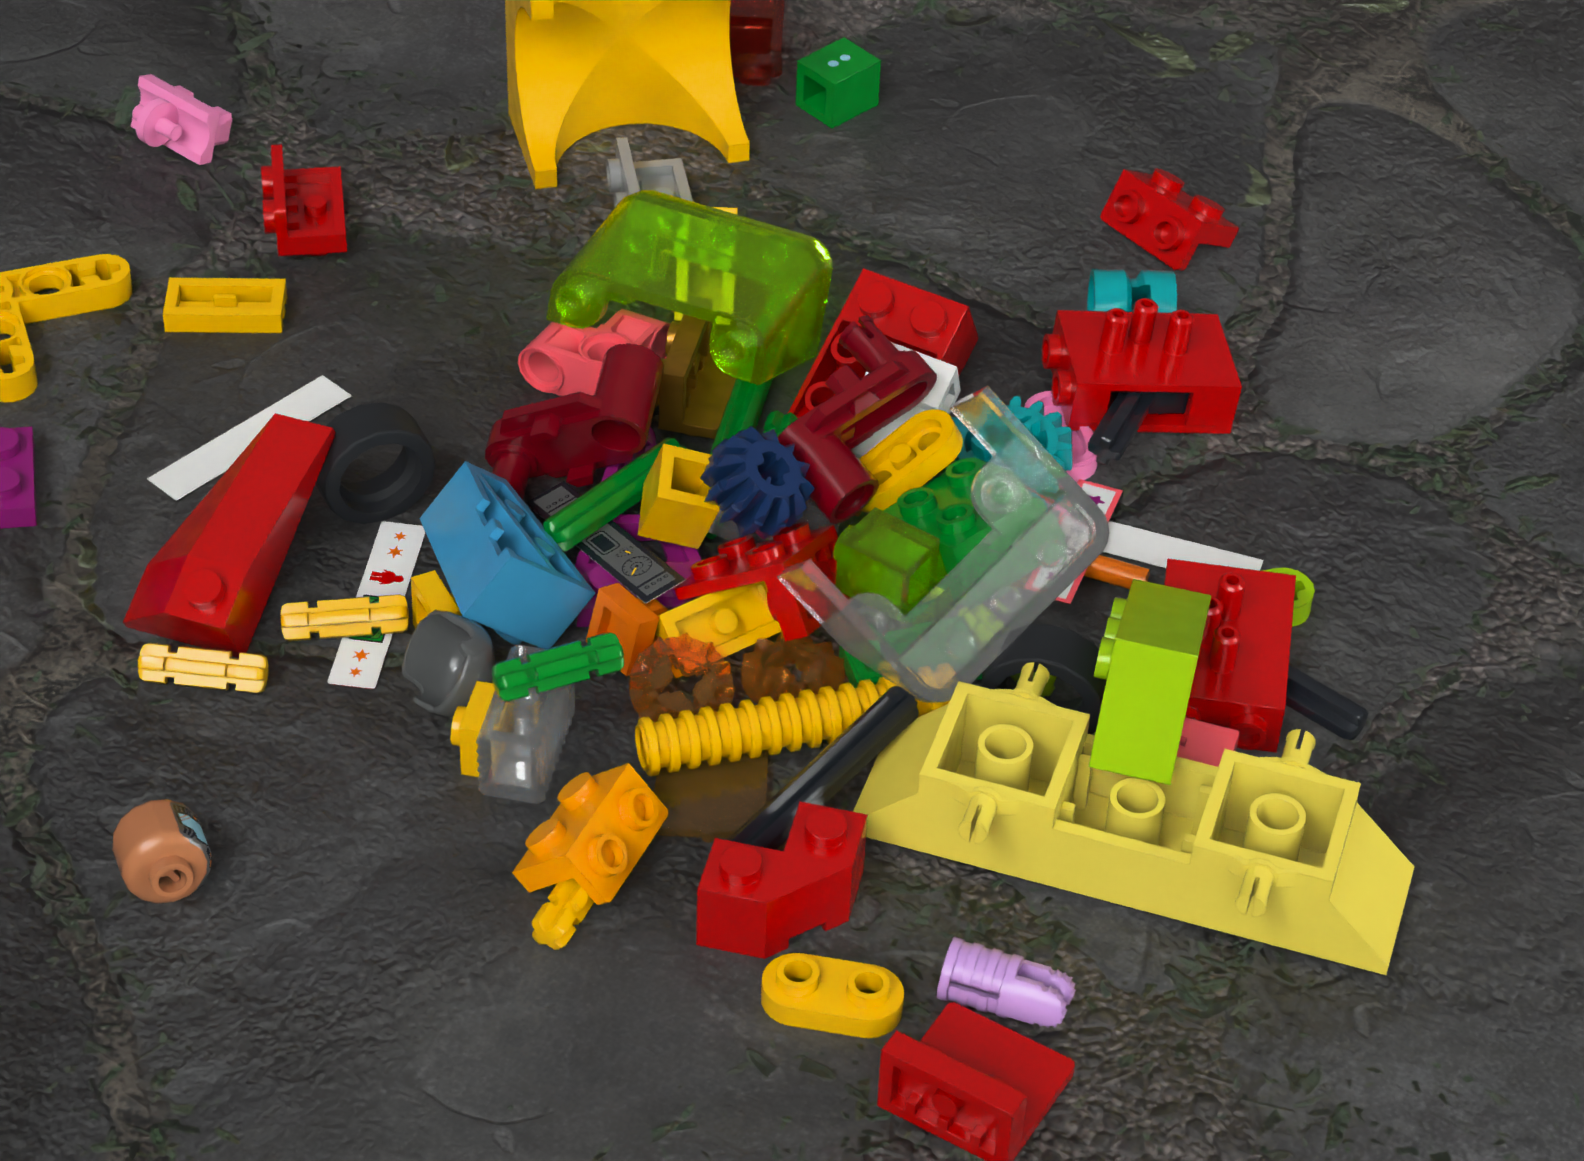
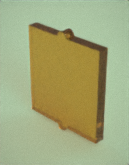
(712, 799)

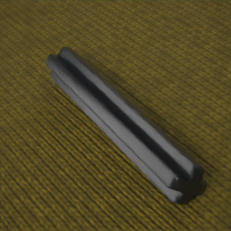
(831, 768)

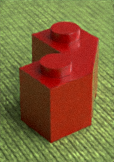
(763, 896)

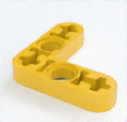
(84, 287)

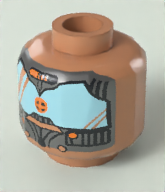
(156, 847)

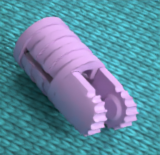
(1004, 984)

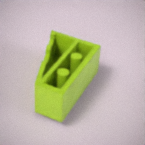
(1149, 676)

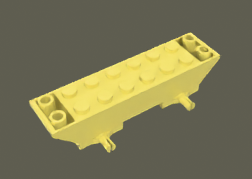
(1229, 847)

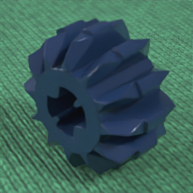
(757, 483)

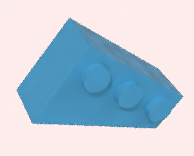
(502, 560)

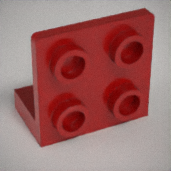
(748, 562)
(972, 1082)

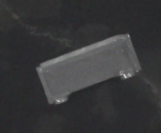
(1037, 547)

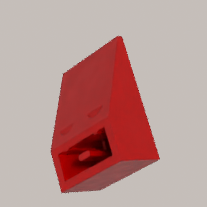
(905, 317)

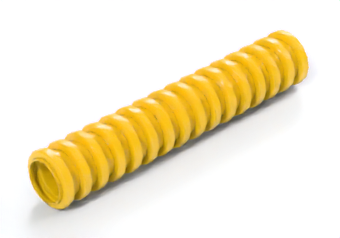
(756, 727)

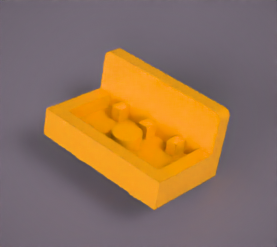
(593, 834)

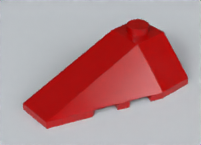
(227, 554)

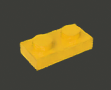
(726, 617)

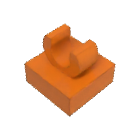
(628, 618)

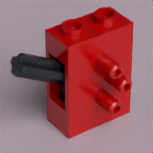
(1140, 374)
(1245, 655)

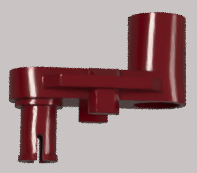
(855, 412)
(580, 430)

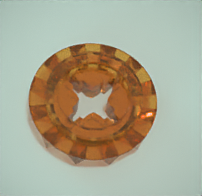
(692, 657)
(765, 673)

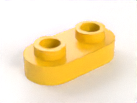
(912, 455)
(832, 995)

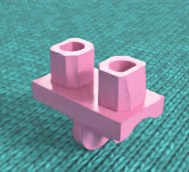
(178, 120)

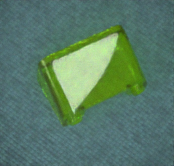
(745, 276)

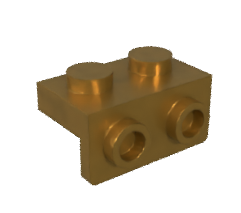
(692, 385)

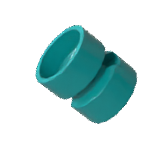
(1116, 290)

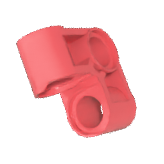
(570, 359)

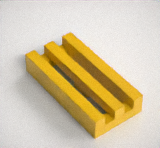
(225, 305)

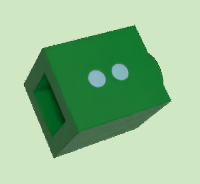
(838, 82)

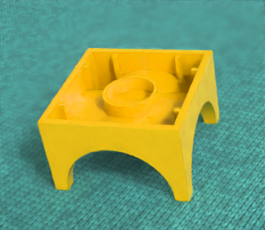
(616, 65)

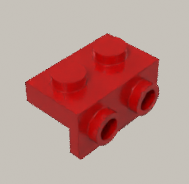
(303, 207)
(1165, 218)

